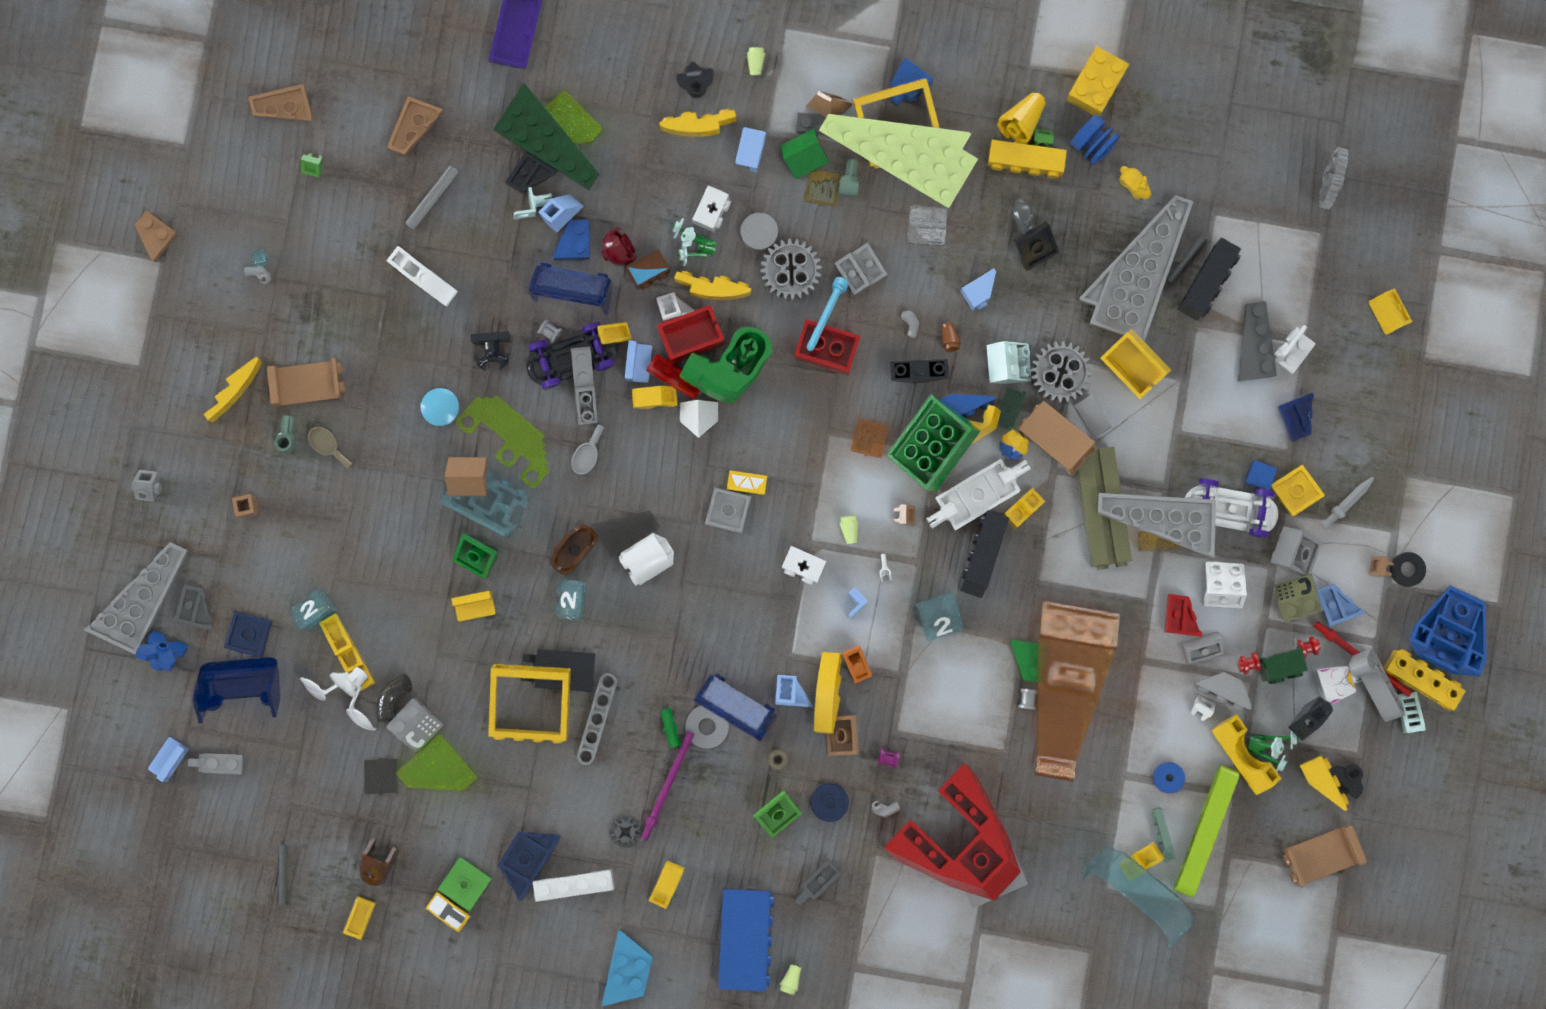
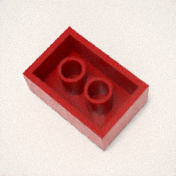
(833, 350)

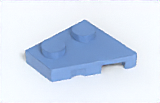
(1337, 605)

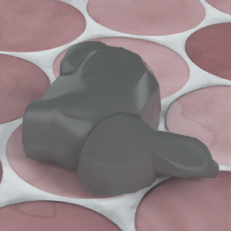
(1023, 216)

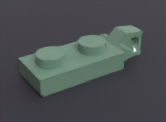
(1163, 835)

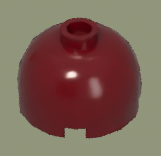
(618, 248)

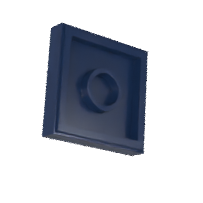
(248, 634)

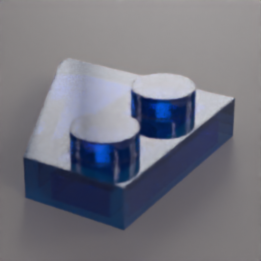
(1297, 416)

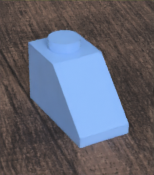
(979, 291)

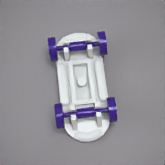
(1239, 509)

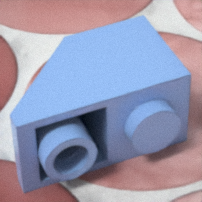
(559, 211)

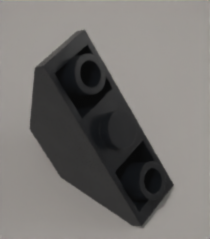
(919, 371)

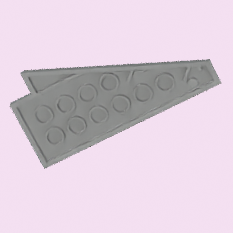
(1133, 283)

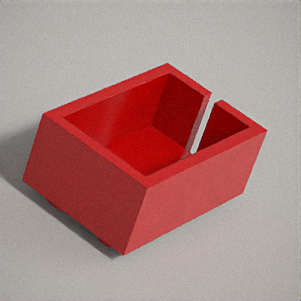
(690, 334)

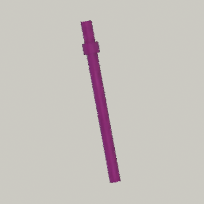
(651, 820)

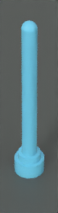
(839, 286)

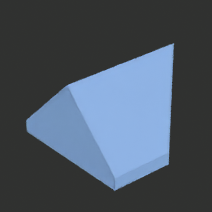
(790, 692)

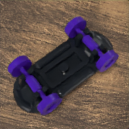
(553, 362)

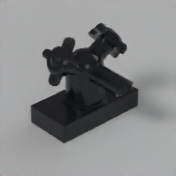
(491, 348)

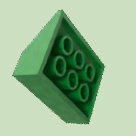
(933, 443)

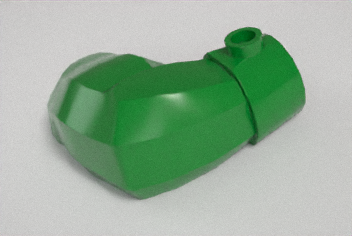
(734, 370)

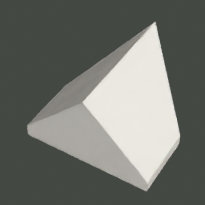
(672, 307)
(698, 415)

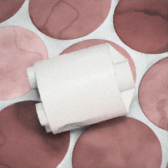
(647, 558)

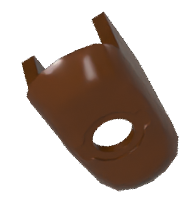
(582, 536)
(375, 866)

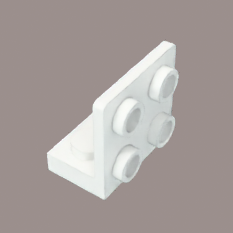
(1294, 351)
(1225, 585)

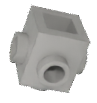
(146, 485)

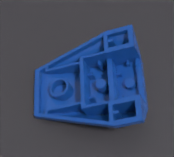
(1453, 633)

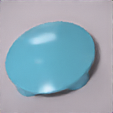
(439, 407)

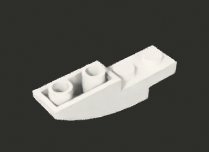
(422, 276)

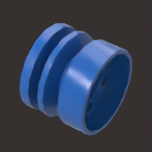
(1095, 139)

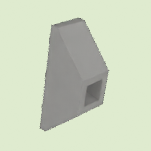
(1225, 689)

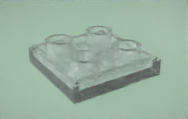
(927, 225)

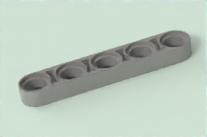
(590, 726)

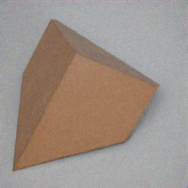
(828, 103)

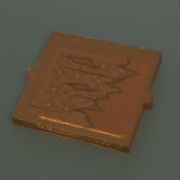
(869, 438)

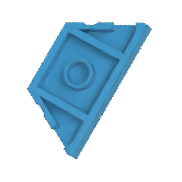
(627, 971)

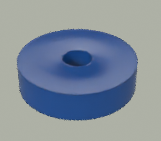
(1162, 771)

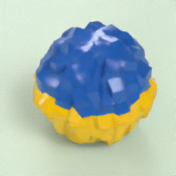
(1013, 445)

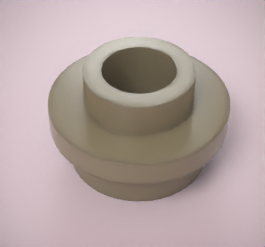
(773, 754)

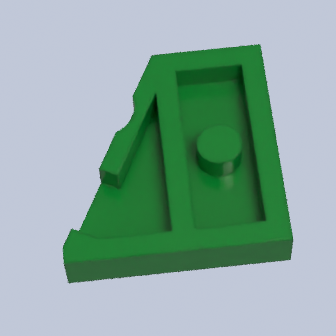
(1027, 659)

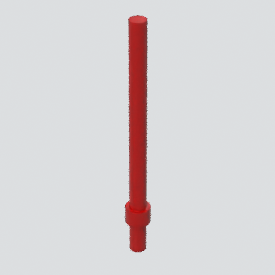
(1332, 635)

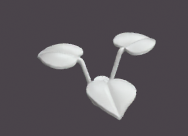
(348, 684)

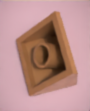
(466, 476)
(844, 738)

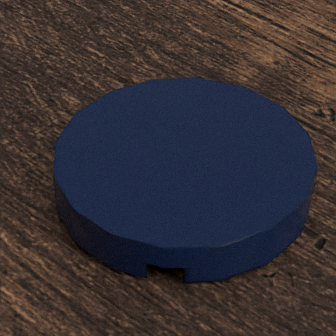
(829, 802)

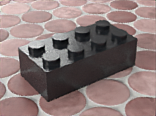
(1209, 278)

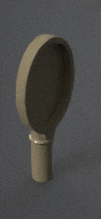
(326, 444)

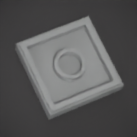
(728, 510)

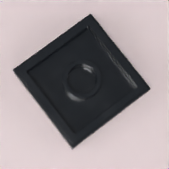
(1036, 246)

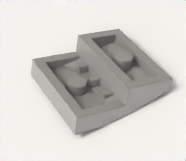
(861, 268)

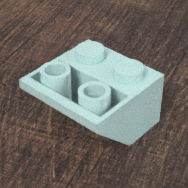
(1008, 362)

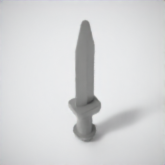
(1338, 511)

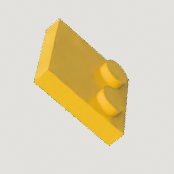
(1297, 491)

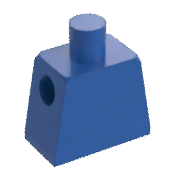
(908, 73)

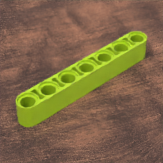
(1206, 831)

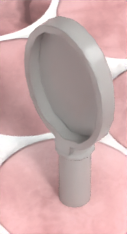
(586, 454)

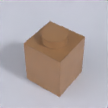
(245, 506)

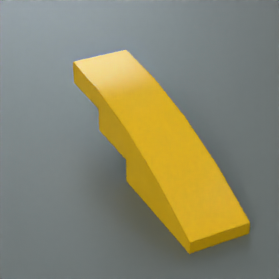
(238, 384)
(345, 648)
(827, 691)

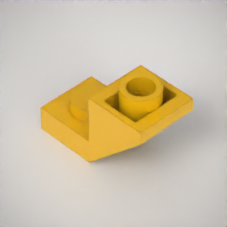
(654, 396)
(990, 419)
(666, 884)

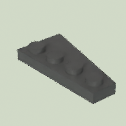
(1257, 349)

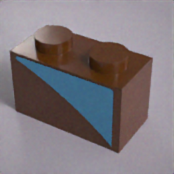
(648, 270)

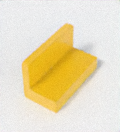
(1390, 311)
(474, 606)

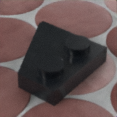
(529, 173)

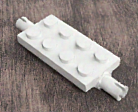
(978, 494)

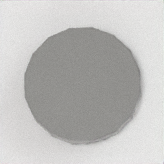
(759, 231)

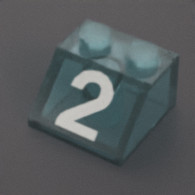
(571, 600)
(312, 611)
(939, 616)

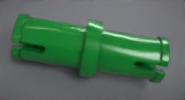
(670, 727)

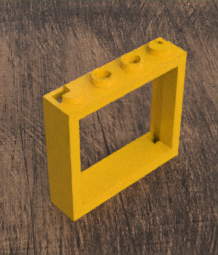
(922, 83)
(535, 673)

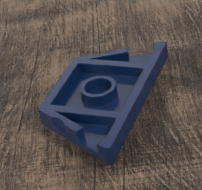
(526, 859)

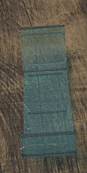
(1143, 891)

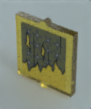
(823, 187)

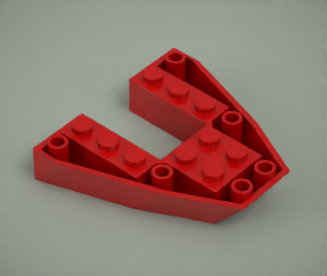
(987, 860)

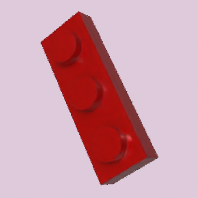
(670, 374)

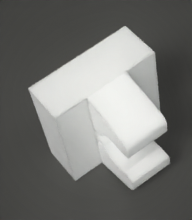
(1204, 706)

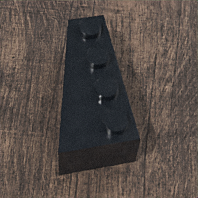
(984, 555)

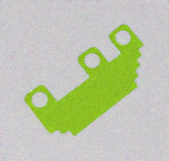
(518, 433)

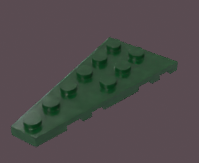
(537, 132)

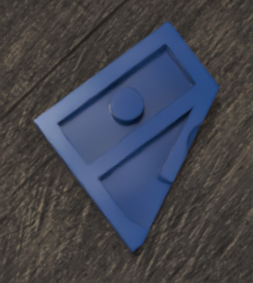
(574, 241)

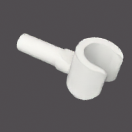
(884, 571)

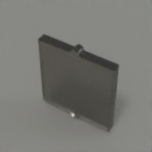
(380, 776)

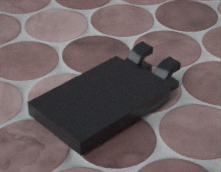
(581, 667)

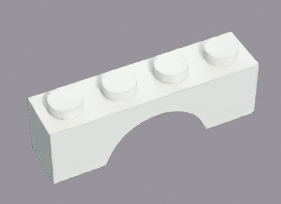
(573, 885)

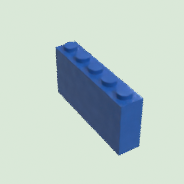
(745, 939)

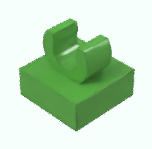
(1043, 136)
(311, 165)

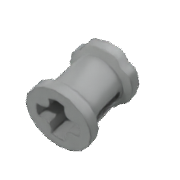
(549, 331)
(1028, 699)

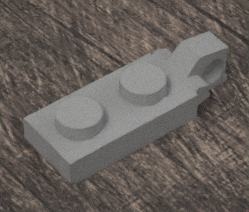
(218, 763)

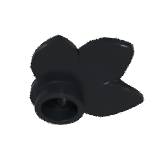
(695, 78)
(1349, 785)

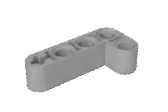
(1377, 683)

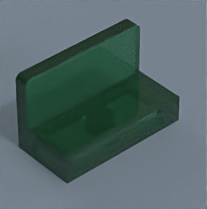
(1010, 408)

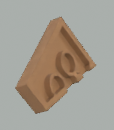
(283, 104)
(412, 125)

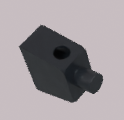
(1316, 711)

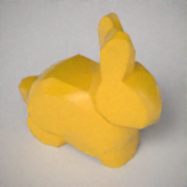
(1135, 183)

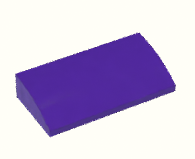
(514, 33)

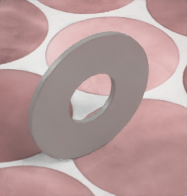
(700, 739)

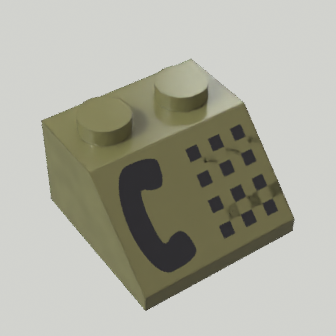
(1298, 598)

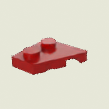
(1180, 616)

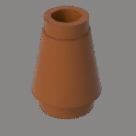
(950, 339)

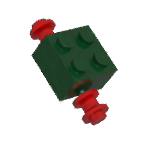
(1281, 665)

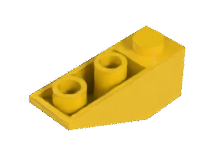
(1319, 777)

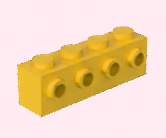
(1424, 680)

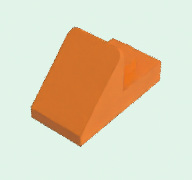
(857, 664)

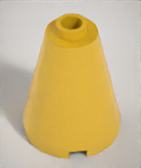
(1022, 118)

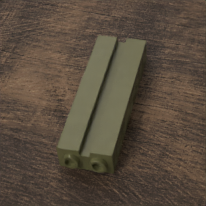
(1105, 537)

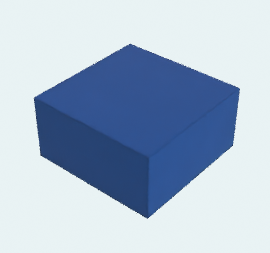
(1260, 475)

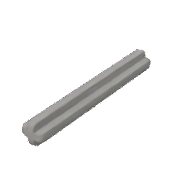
(431, 197)

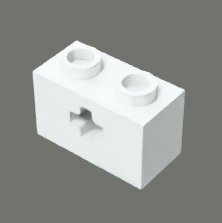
(711, 198)
(798, 556)

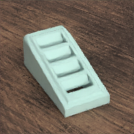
(1417, 711)

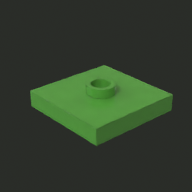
(465, 884)

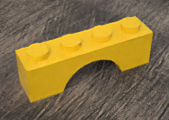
(1257, 774)

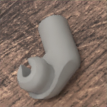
(260, 272)
(912, 321)
(884, 810)

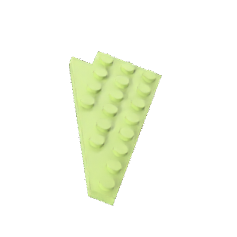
(916, 154)

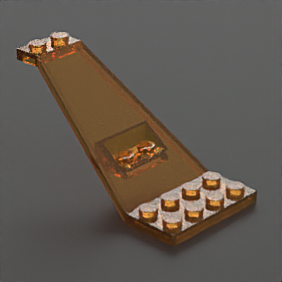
(1077, 645)

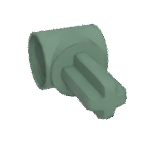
(849, 183)
(286, 433)

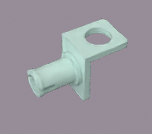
(535, 201)

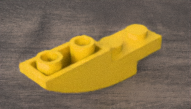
(690, 126)
(720, 289)

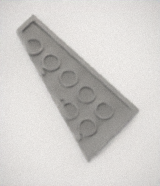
(1174, 519)
(137, 605)

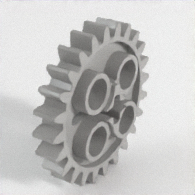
(1333, 178)
(774, 270)
(1045, 366)

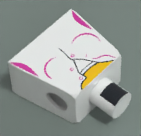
(1335, 683)

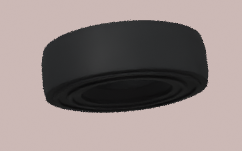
(1416, 560)

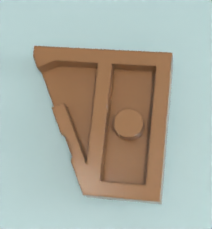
(154, 235)

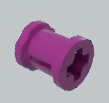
(888, 758)

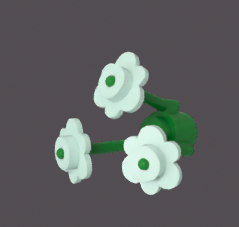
(705, 245)
(1259, 744)

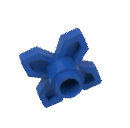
(160, 652)

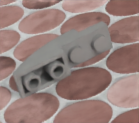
(584, 385)

